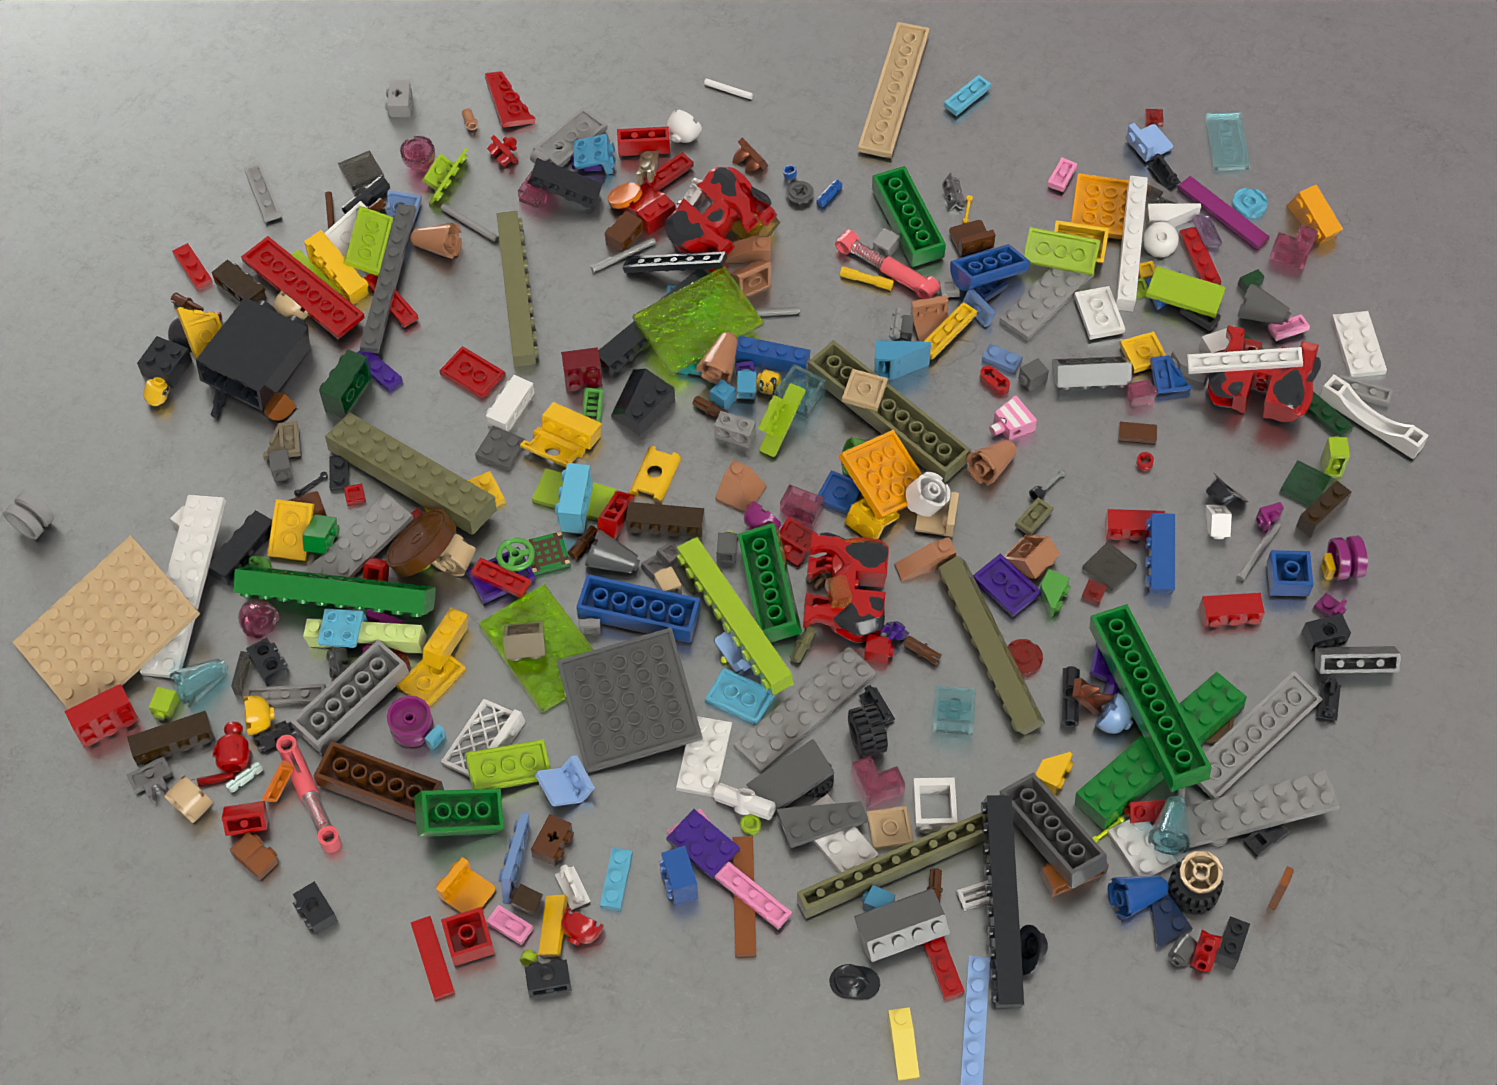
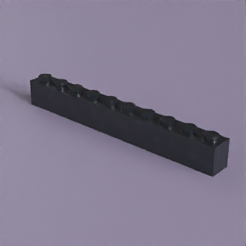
(1003, 902)

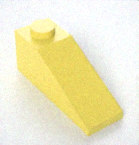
(903, 1043)

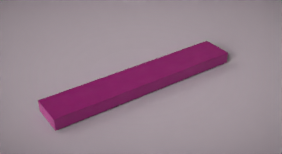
(1223, 212)

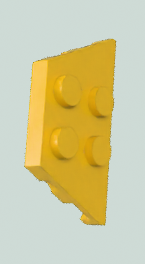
(198, 328)

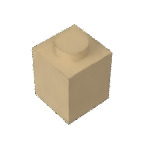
(666, 580)

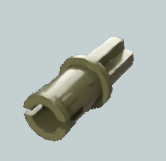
(803, 644)

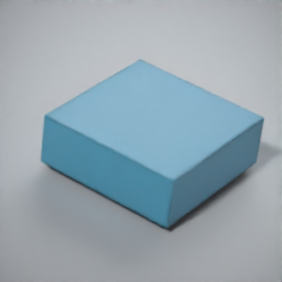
(435, 737)

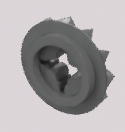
(797, 187)

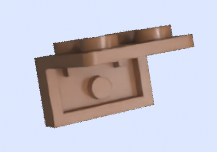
(928, 315)

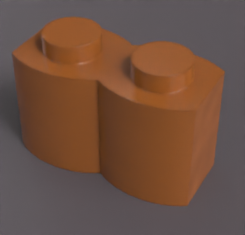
(254, 855)

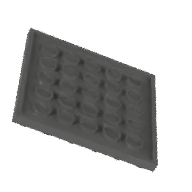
(629, 700)

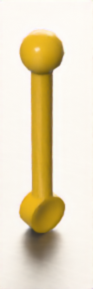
(969, 199)

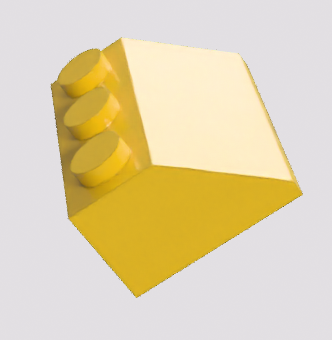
(1087, 231)

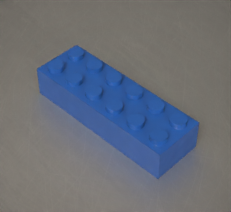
(638, 607)

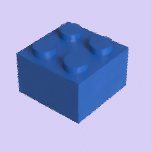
(1290, 573)
(678, 876)

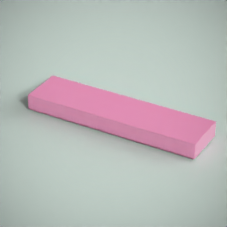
(753, 895)

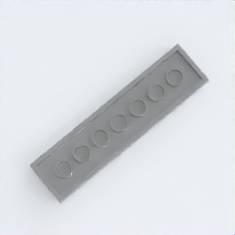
(804, 710)
(1258, 733)
(1261, 808)

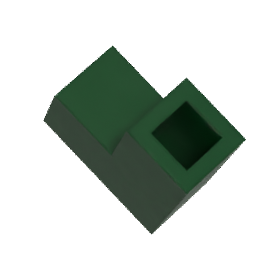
(1254, 277)

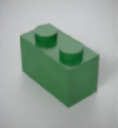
(320, 534)

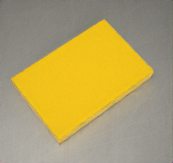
(287, 528)
(430, 682)

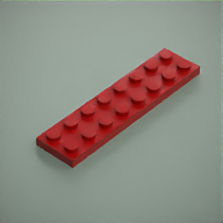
(303, 286)

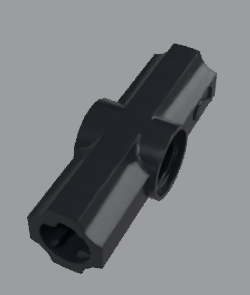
(368, 195)
(1069, 706)

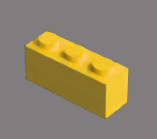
(571, 425)
(445, 638)

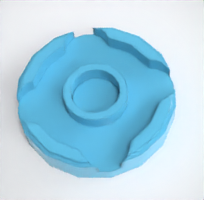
(1250, 202)

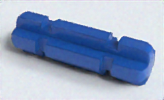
(829, 193)

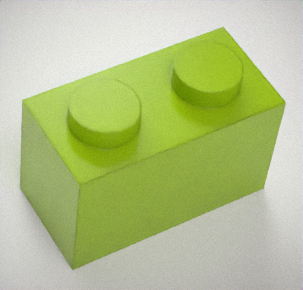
(1335, 456)

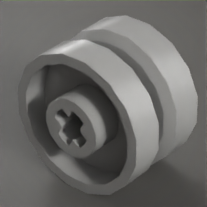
(28, 515)

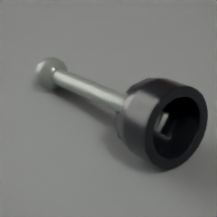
(1039, 491)

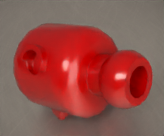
(232, 749)

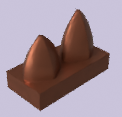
(743, 152)
(1089, 696)

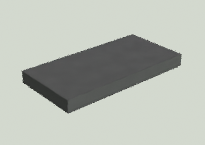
(792, 776)

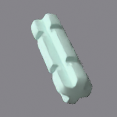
(244, 776)

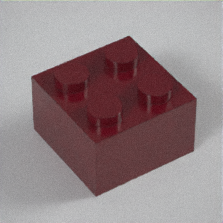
(582, 369)

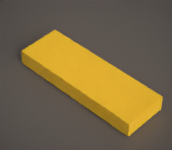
(551, 930)

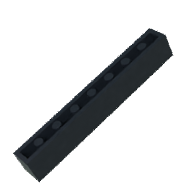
(631, 339)

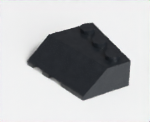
(642, 400)

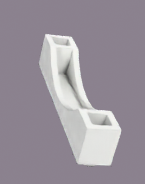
(1401, 436)

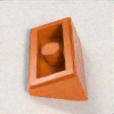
(278, 781)

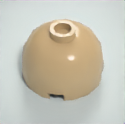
(288, 307)
(1201, 872)

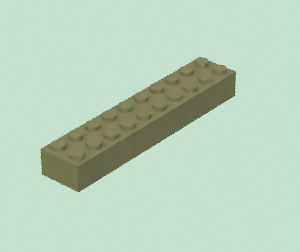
(920, 434)
(410, 472)

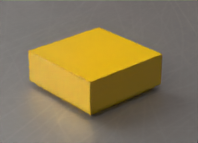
(1146, 270)
(1328, 566)

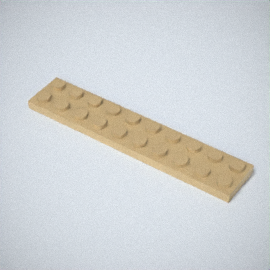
(893, 90)

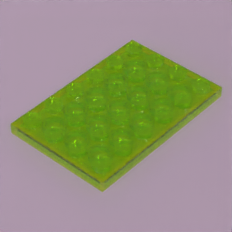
(694, 317)
(562, 640)

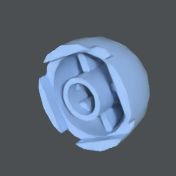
(1115, 716)

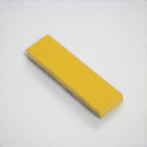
(950, 328)

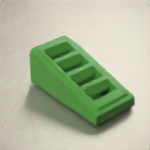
(593, 392)

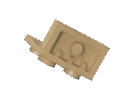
(942, 521)

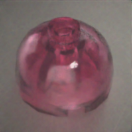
(418, 153)
(257, 617)

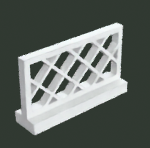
(505, 736)

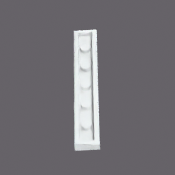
(1245, 360)

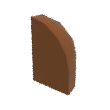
(279, 407)

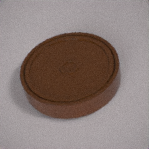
(421, 542)

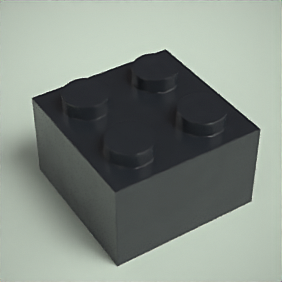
(165, 361)

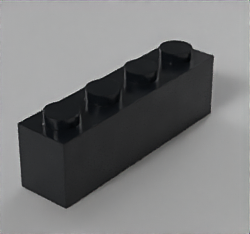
(565, 183)
(242, 545)

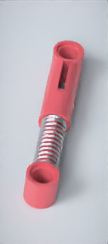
(923, 286)
(308, 793)

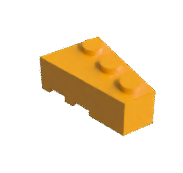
(1314, 212)

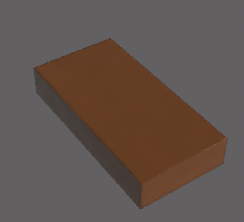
(1137, 432)

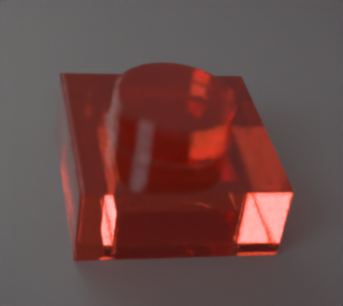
(1154, 116)
(1094, 591)

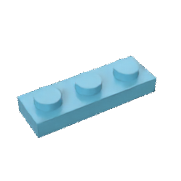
(967, 95)
(616, 879)

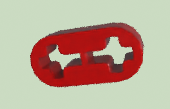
(995, 379)

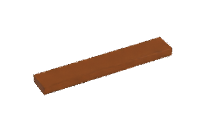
(743, 914)

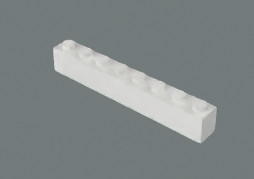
(1131, 243)

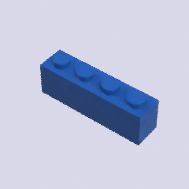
(771, 354)
(1161, 553)

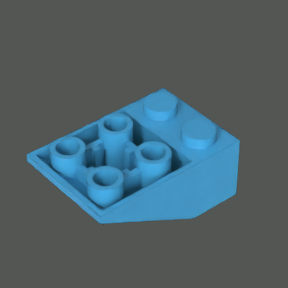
(900, 357)

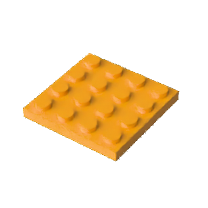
(1100, 203)
(881, 472)

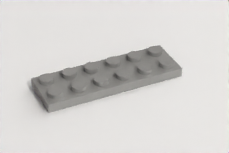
(1042, 301)
(363, 539)

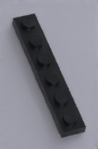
(674, 262)

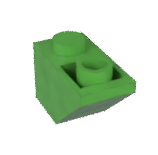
(1052, 591)

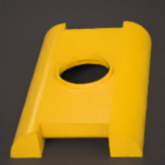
(545, 440)
(658, 485)

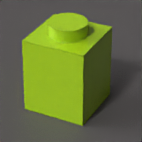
(164, 703)

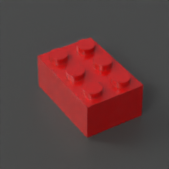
(101, 715)

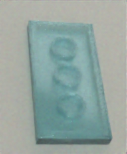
(1227, 141)

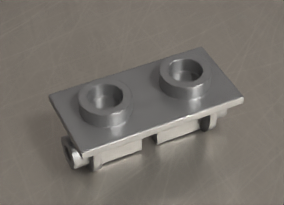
(953, 192)

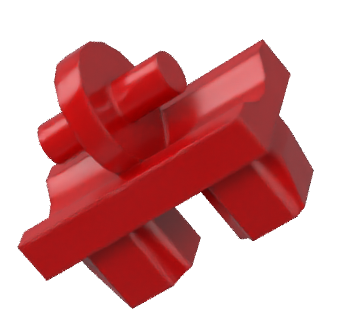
(508, 145)
(1205, 951)

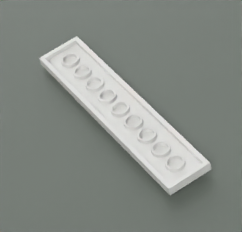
(188, 572)

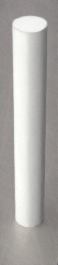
(729, 89)

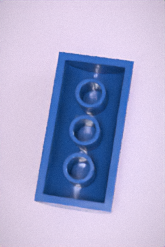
(987, 267)

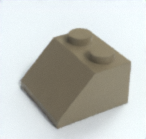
(524, 640)

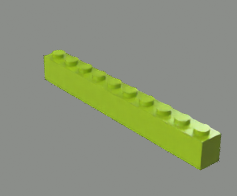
(735, 617)

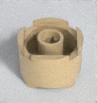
(455, 557)
(188, 799)

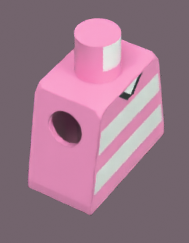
(1013, 420)

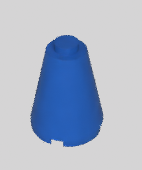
(1135, 893)

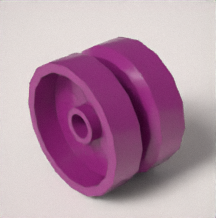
(1349, 557)
(410, 721)

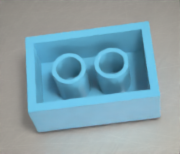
(574, 498)

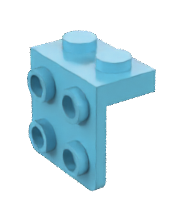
(341, 628)

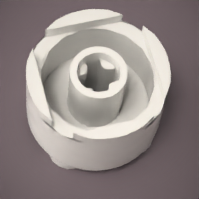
(927, 494)

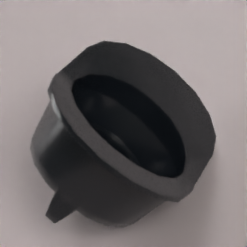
(1221, 492)
(1033, 947)
(854, 981)

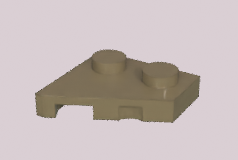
(285, 437)

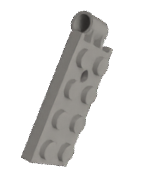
(578, 126)

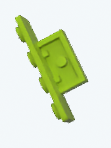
(440, 172)
(779, 418)

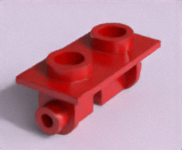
(1144, 810)

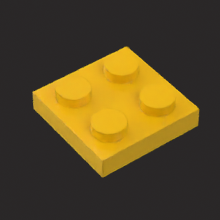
(1141, 349)

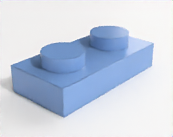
(985, 312)
(1002, 358)

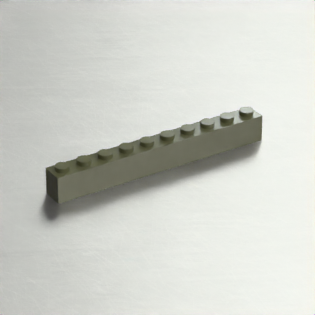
(516, 289)
(991, 645)
(891, 866)

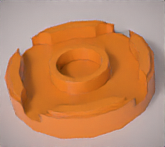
(624, 194)

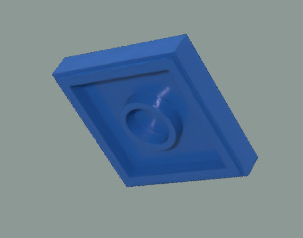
(839, 492)

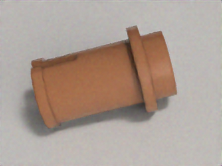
(470, 122)

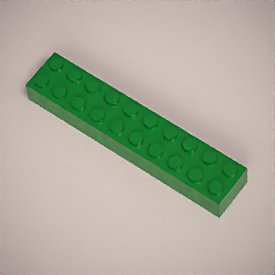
(335, 590)
(1150, 698)
(1136, 770)

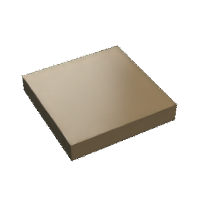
(864, 390)
(890, 828)

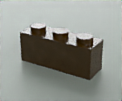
(237, 283)
(1323, 508)

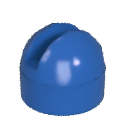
(789, 172)

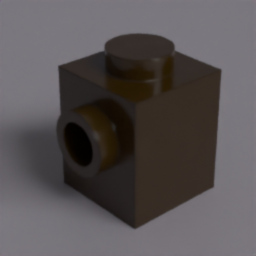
(525, 899)

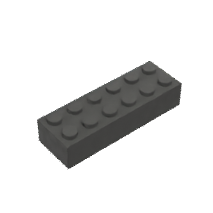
(1055, 831)

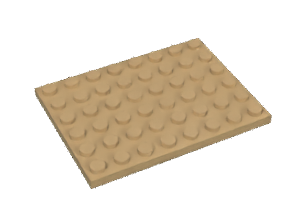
(106, 625)

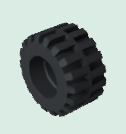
(867, 730)
(1188, 899)

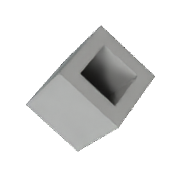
(886, 243)

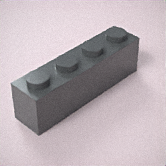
(1357, 659)

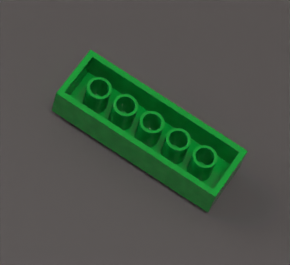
(908, 216)
(769, 582)

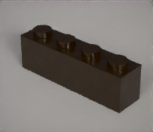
(665, 519)
(171, 738)

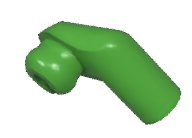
(259, 561)

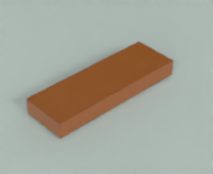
(1281, 888)

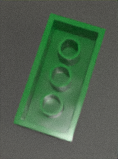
(459, 812)

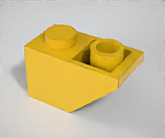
(1053, 769)

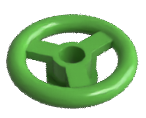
(515, 563)

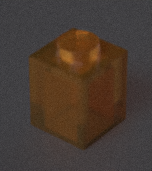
(838, 591)

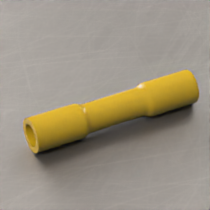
(878, 281)

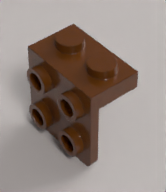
(972, 237)

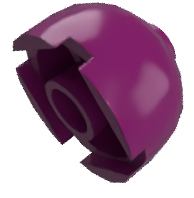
(758, 517)

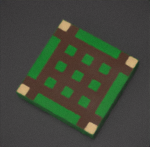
(549, 553)

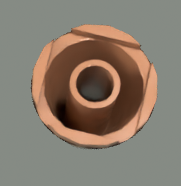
(439, 239)
(719, 359)
(990, 461)

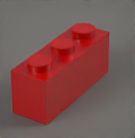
(638, 140)
(1127, 524)
(1231, 609)

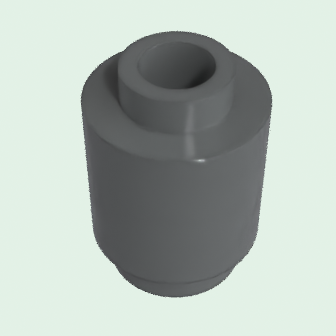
(1182, 950)

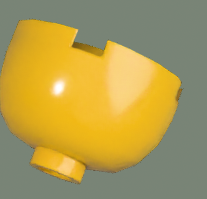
(257, 714)

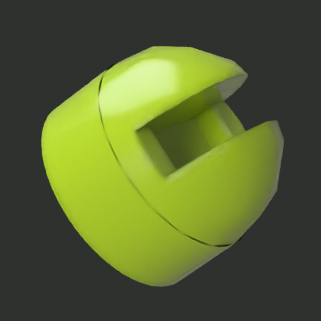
(528, 957)

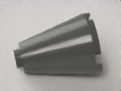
(1263, 307)
(611, 555)

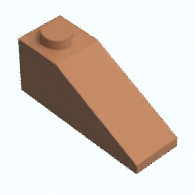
(750, 250)
(926, 559)

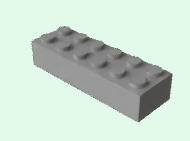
(350, 696)

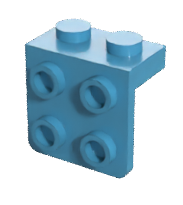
(593, 152)

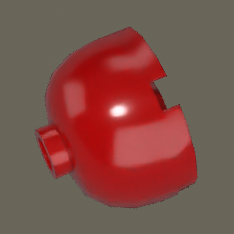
(579, 927)

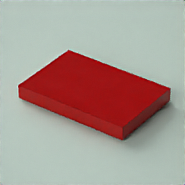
(472, 372)

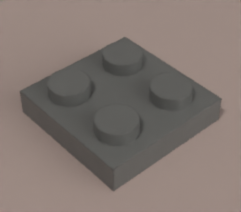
(500, 448)

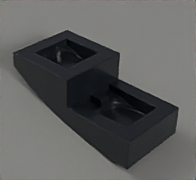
(1265, 838)

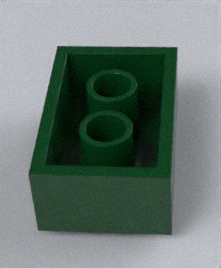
(345, 383)

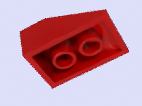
(652, 208)

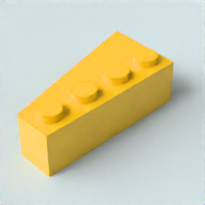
(331, 264)

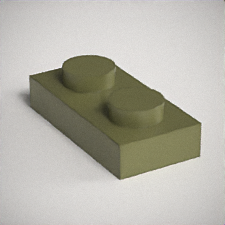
(1034, 516)

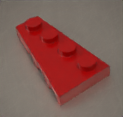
(507, 102)

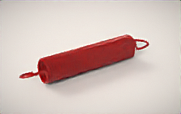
(216, 778)

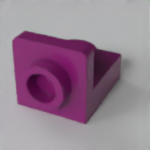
(1268, 514)
(1329, 606)

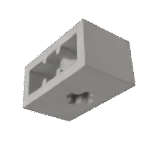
(399, 98)

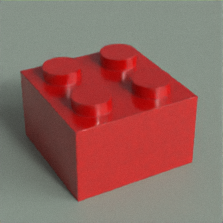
(467, 936)

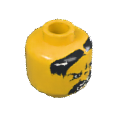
(768, 382)
(155, 391)

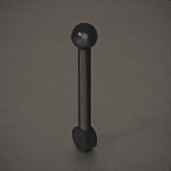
(323, 475)

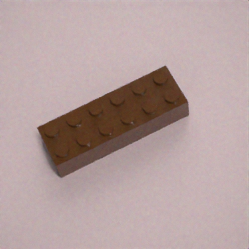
(372, 780)

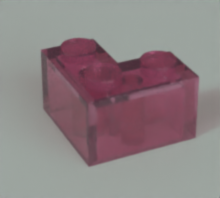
(1294, 250)
(876, 786)

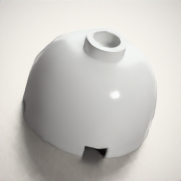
(682, 127)
(1160, 239)

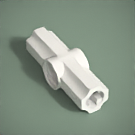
(744, 801)

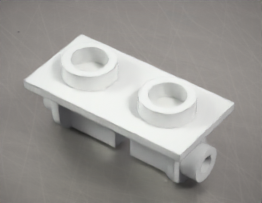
(572, 887)

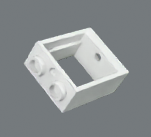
(933, 786)

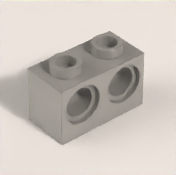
(735, 429)

